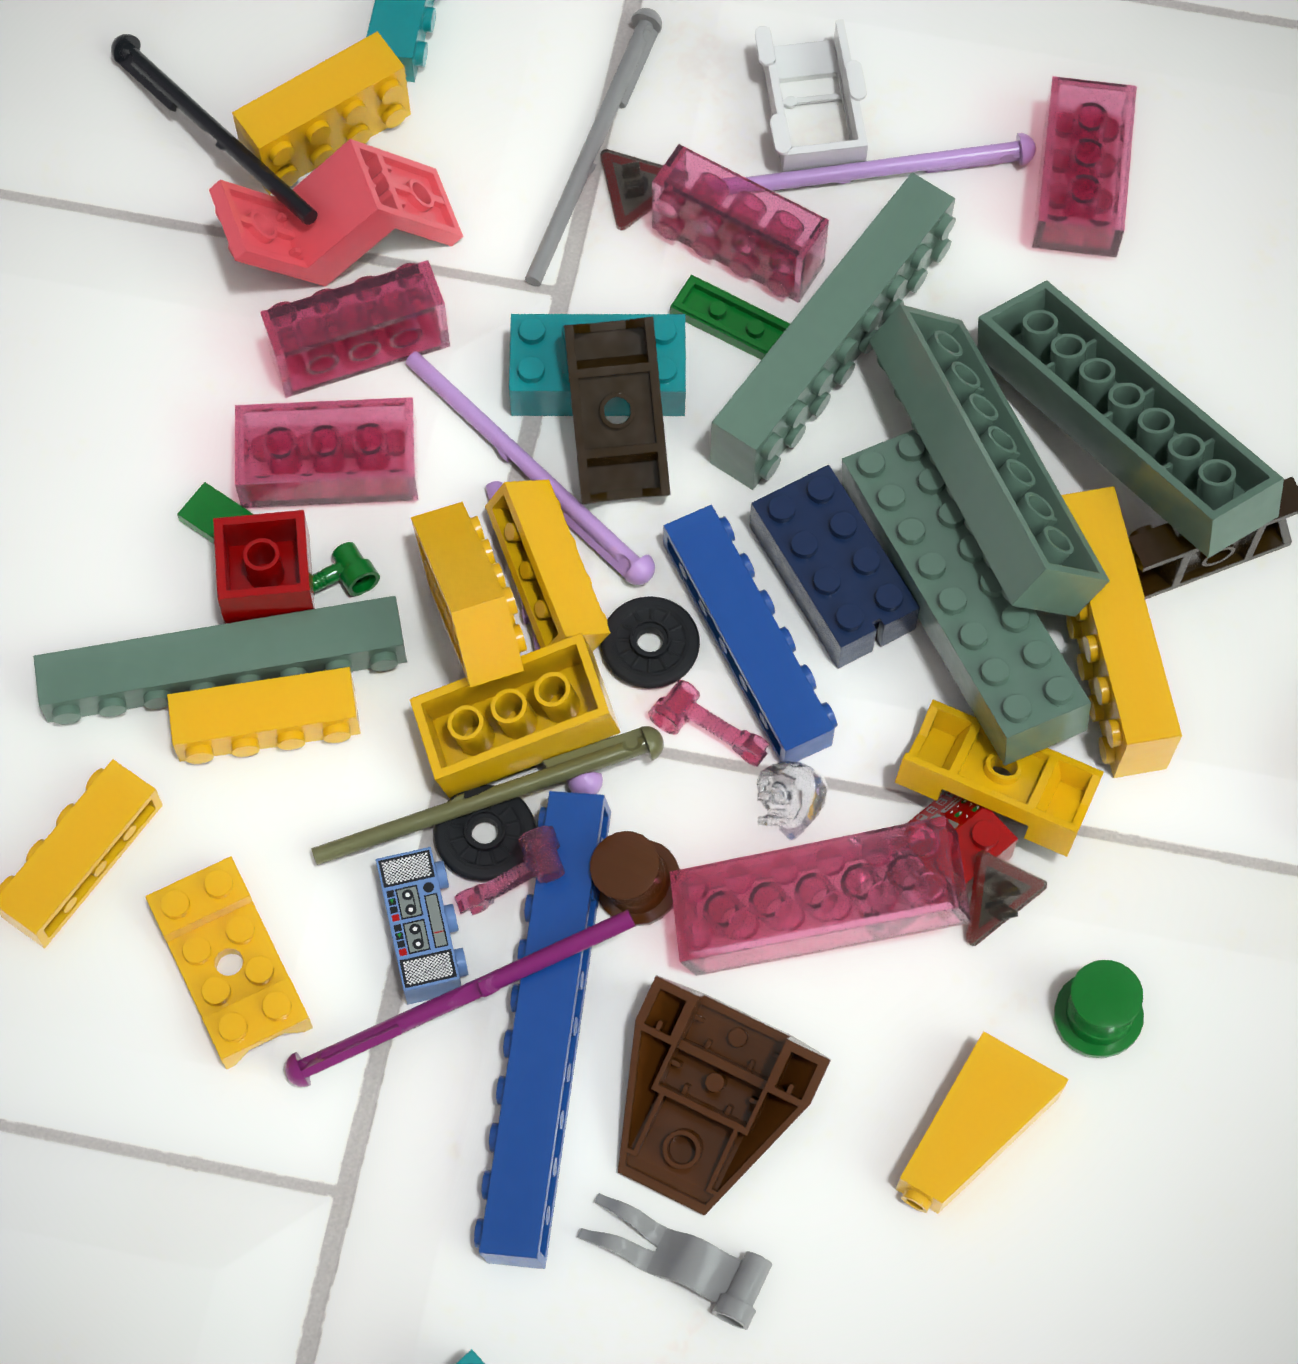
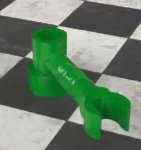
(350, 569)

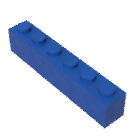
(748, 635)

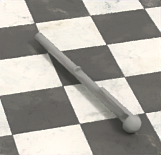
(648, 25)

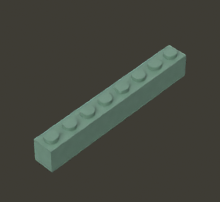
(146, 669)

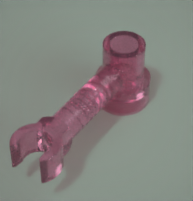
(680, 706)
(539, 860)

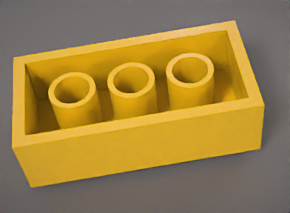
(325, 107)
(470, 593)
(517, 719)

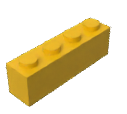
(546, 563)
(263, 715)
(77, 852)

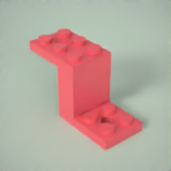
(358, 202)

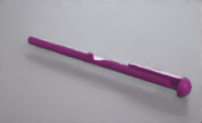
(300, 1069)

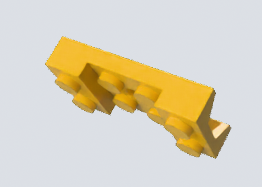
(1042, 792)
(215, 917)

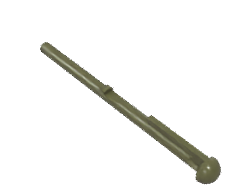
(558, 769)

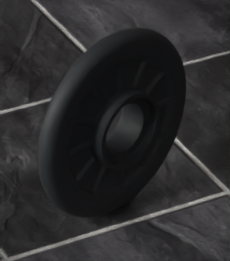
(658, 667)
(481, 860)

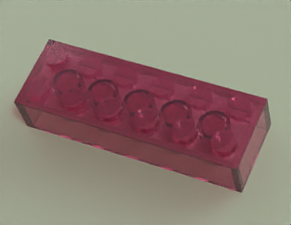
(820, 896)

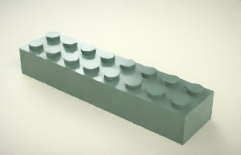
(832, 332)
(1130, 418)
(988, 463)
(991, 649)

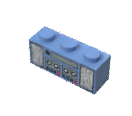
(421, 924)

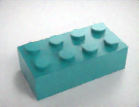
(540, 371)

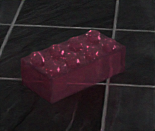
(1084, 167)
(738, 223)
(356, 328)
(326, 452)

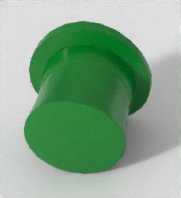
(1100, 1009)

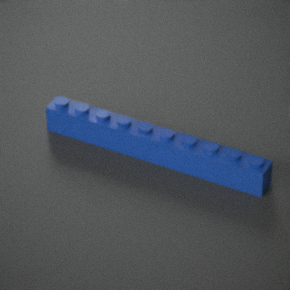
(542, 1046)

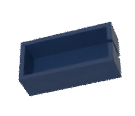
(833, 566)

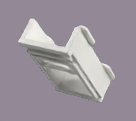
(813, 62)

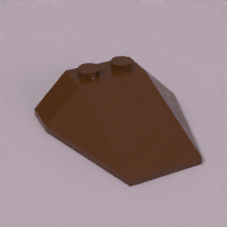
(708, 1093)

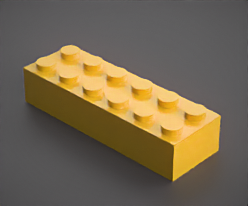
(1121, 649)

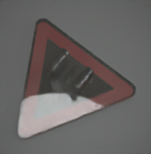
(628, 186)
(998, 894)

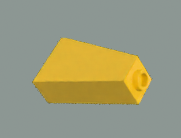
(981, 1116)

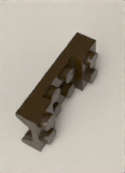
(609, 363)
(1173, 561)

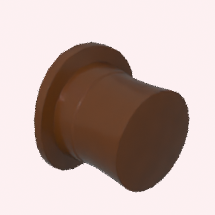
(633, 876)

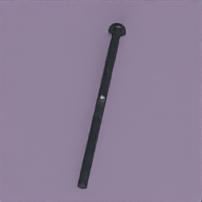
(126, 52)

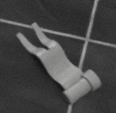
(688, 1261)

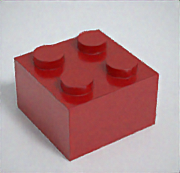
(263, 565)

